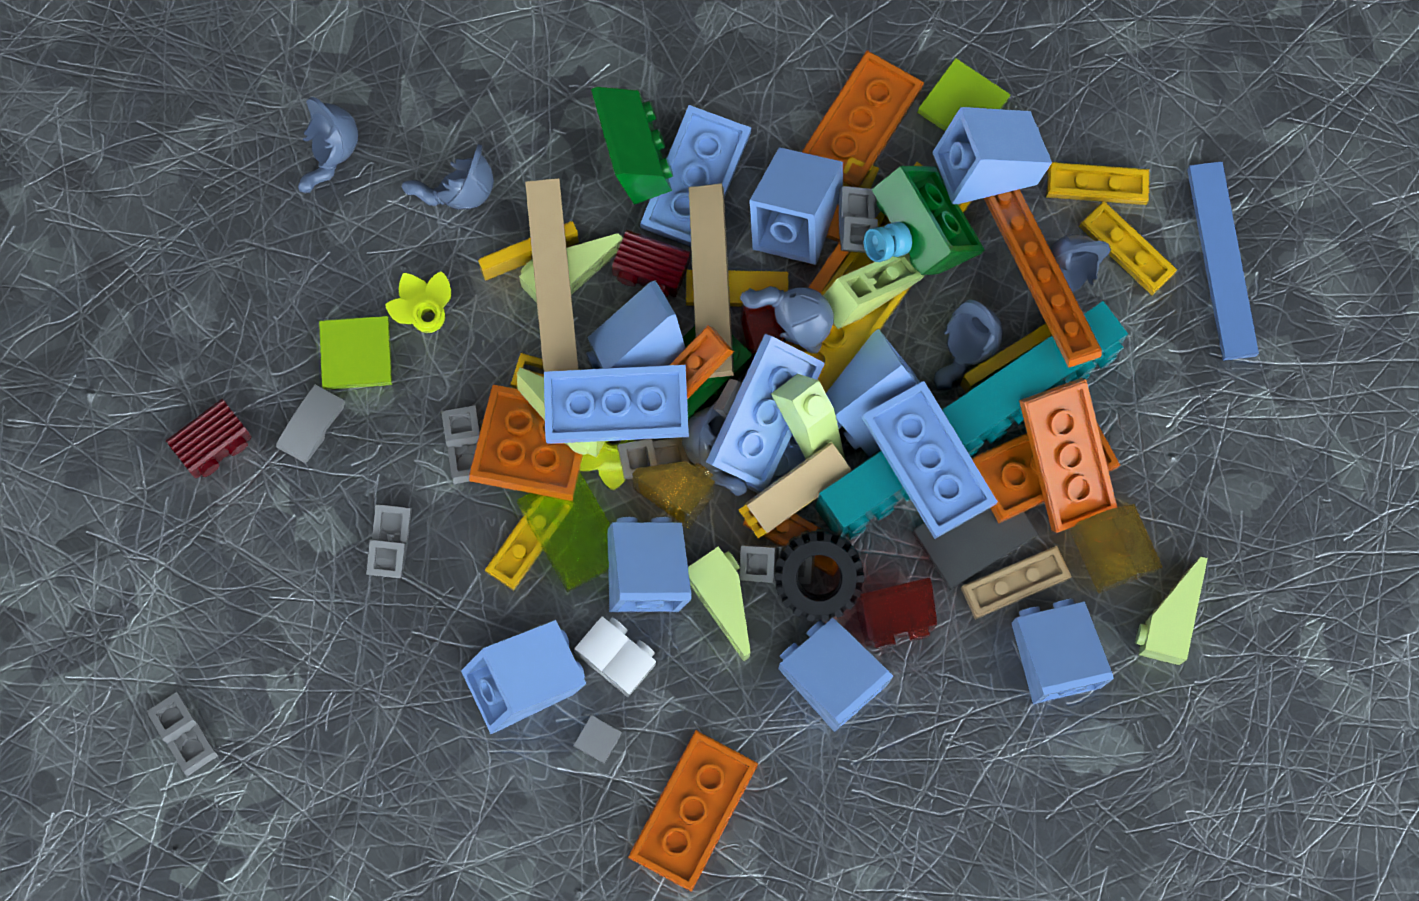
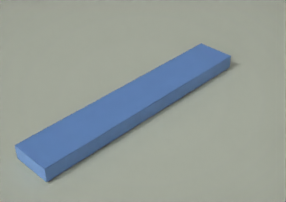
(1222, 261)

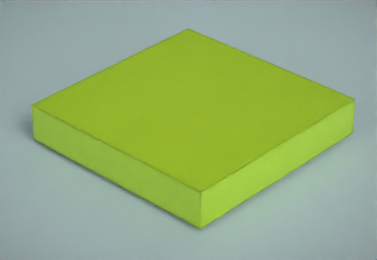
(960, 88)
(355, 353)

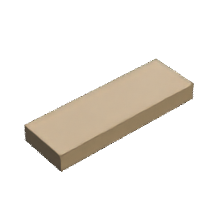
(798, 487)
(1016, 582)

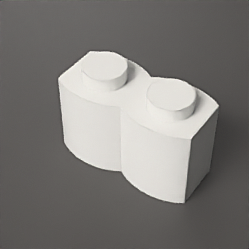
(615, 655)

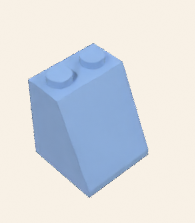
(990, 153)
(795, 205)
(638, 334)
(868, 381)
(647, 566)
(1060, 651)
(833, 672)
(523, 675)

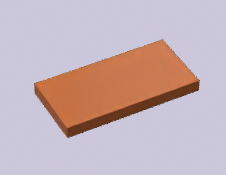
(864, 116)
(1068, 454)
(1014, 477)
(693, 811)

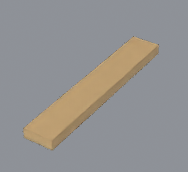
(711, 266)
(551, 275)

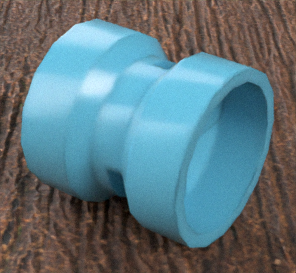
(887, 241)

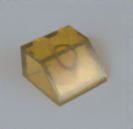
(676, 489)
(1115, 547)

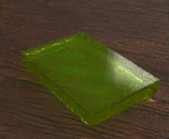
(570, 537)

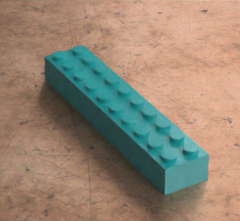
(975, 417)

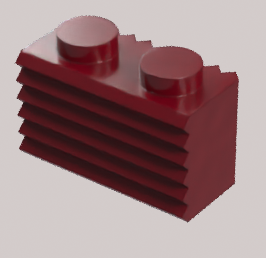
(647, 260)
(209, 440)

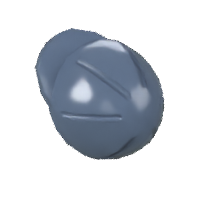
(333, 140)
(461, 189)
(1079, 258)
(799, 311)
(972, 339)
(703, 432)

